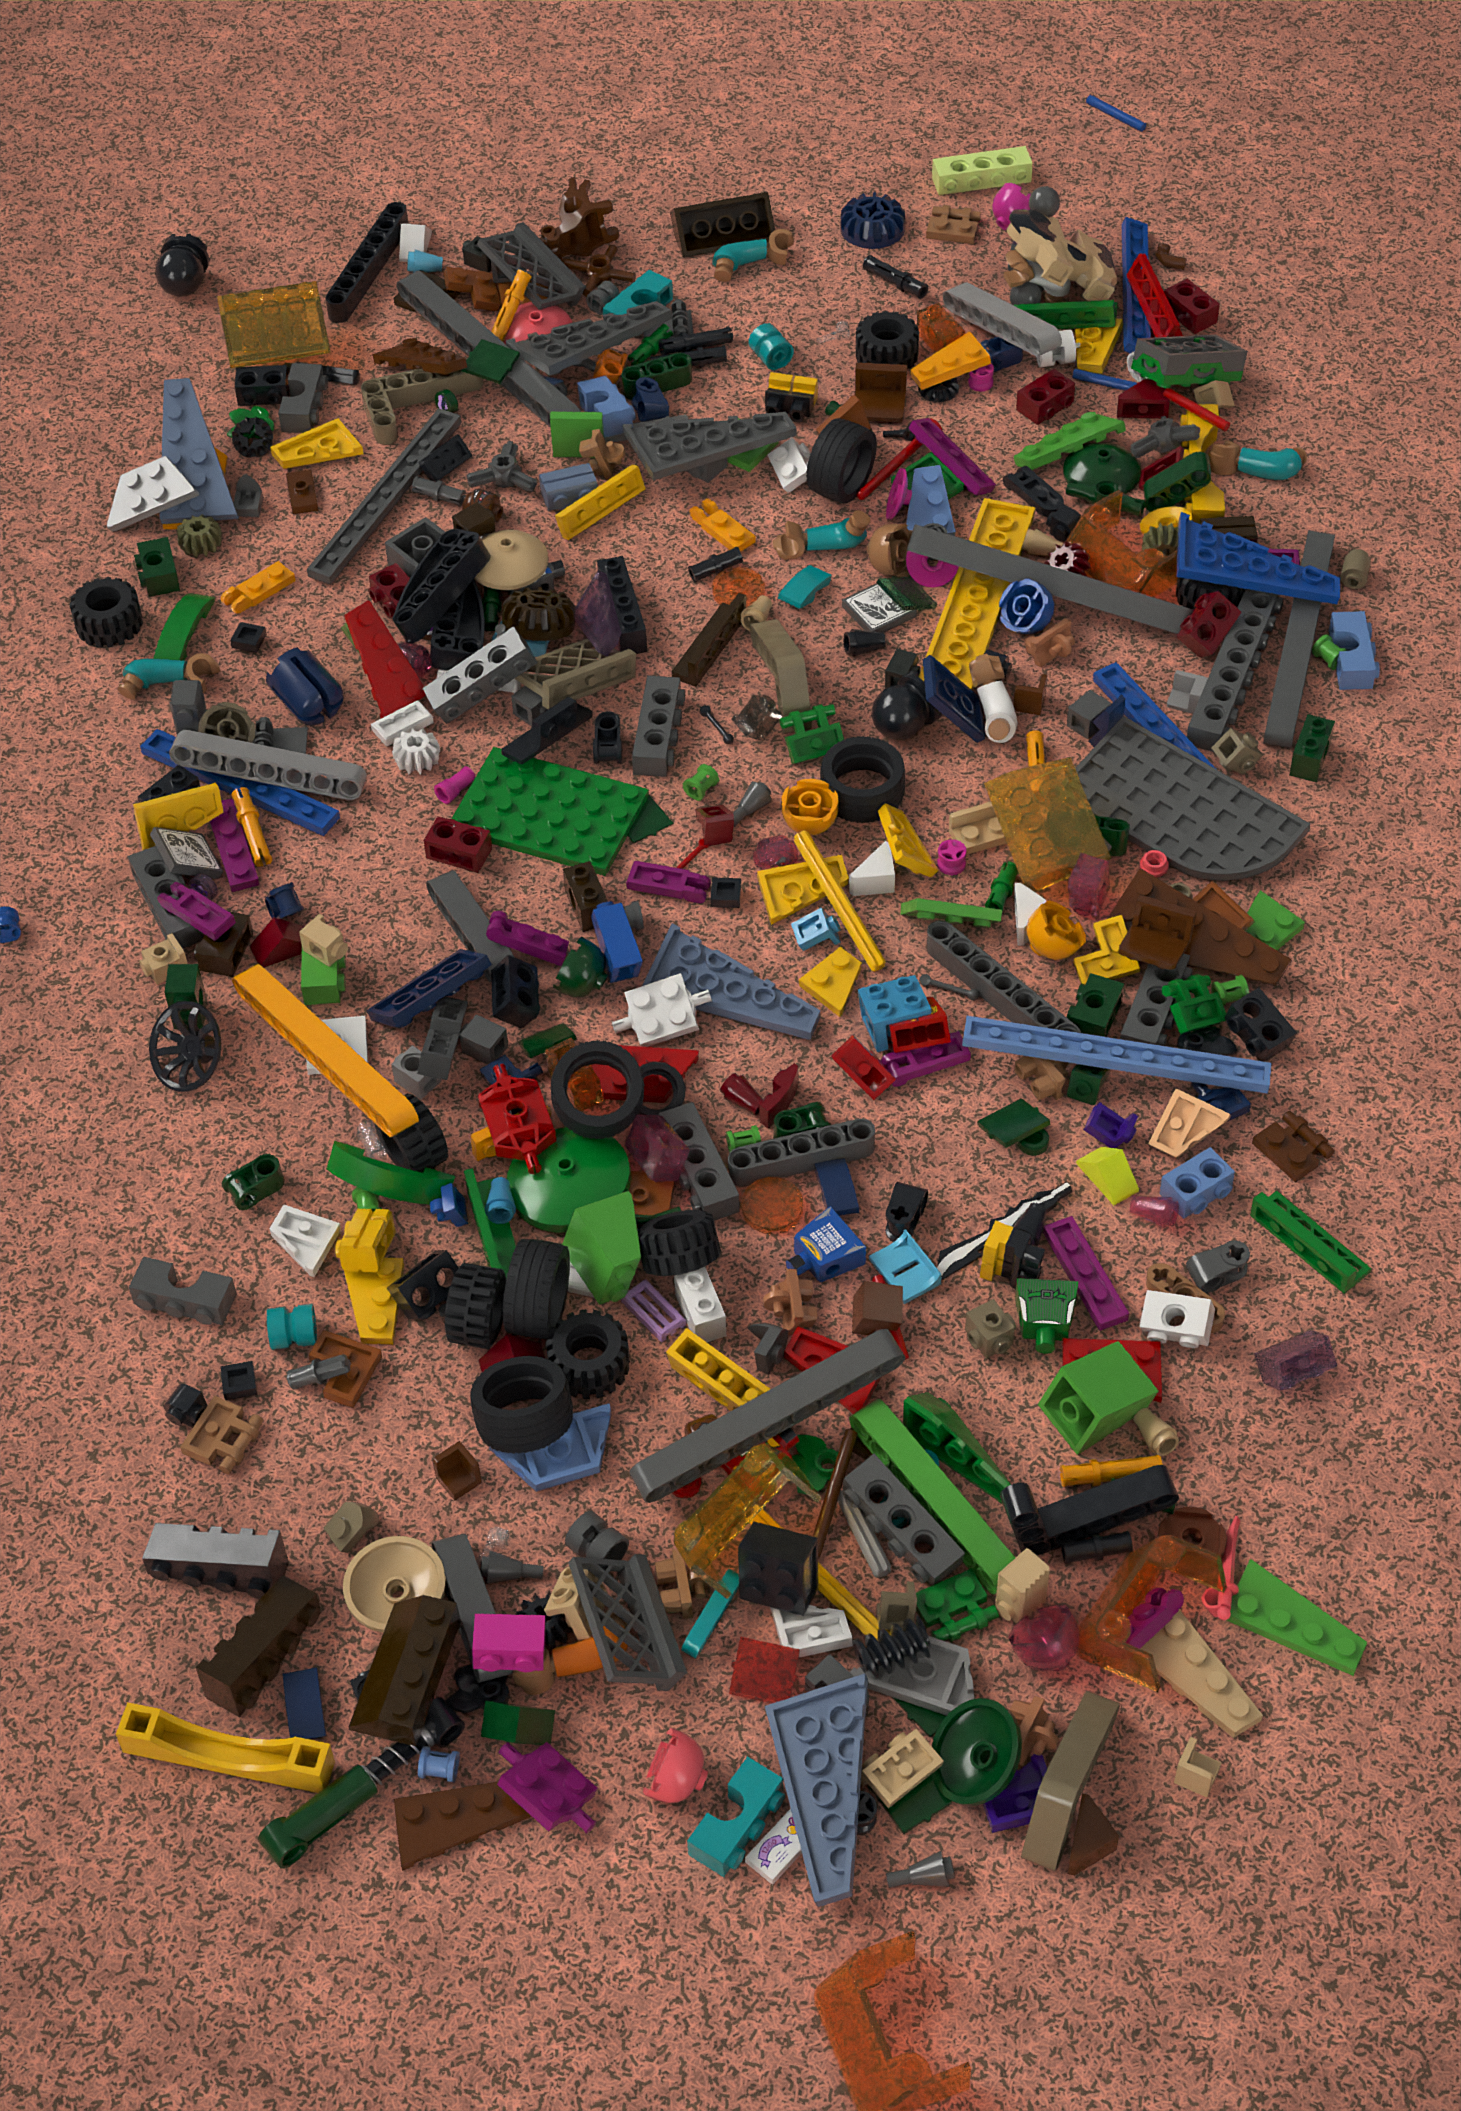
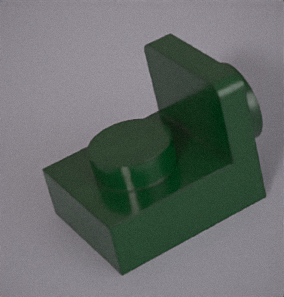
(1086, 1083)

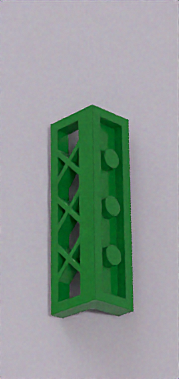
(1074, 314)
(495, 1238)
(1305, 1243)

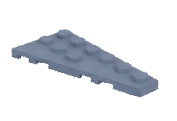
(193, 453)
(732, 986)
(821, 1766)

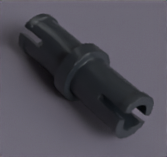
(715, 564)
(1096, 1547)

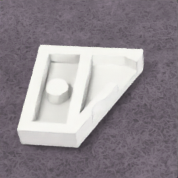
(305, 1236)
(814, 1632)

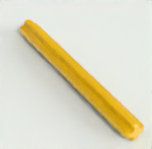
(839, 901)
(835, 1591)

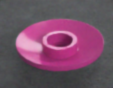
(898, 495)
(929, 575)

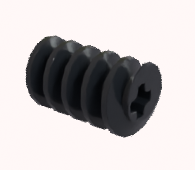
(892, 1647)

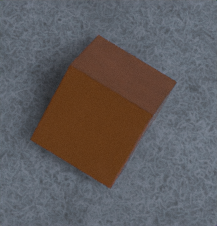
(877, 1308)

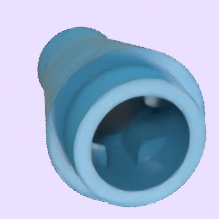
(500, 1203)

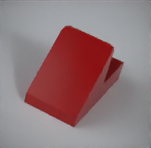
(863, 1067)

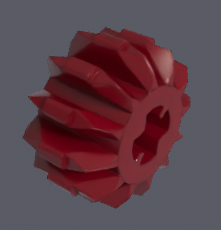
(1070, 558)

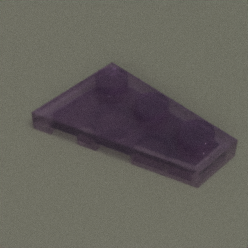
(598, 616)

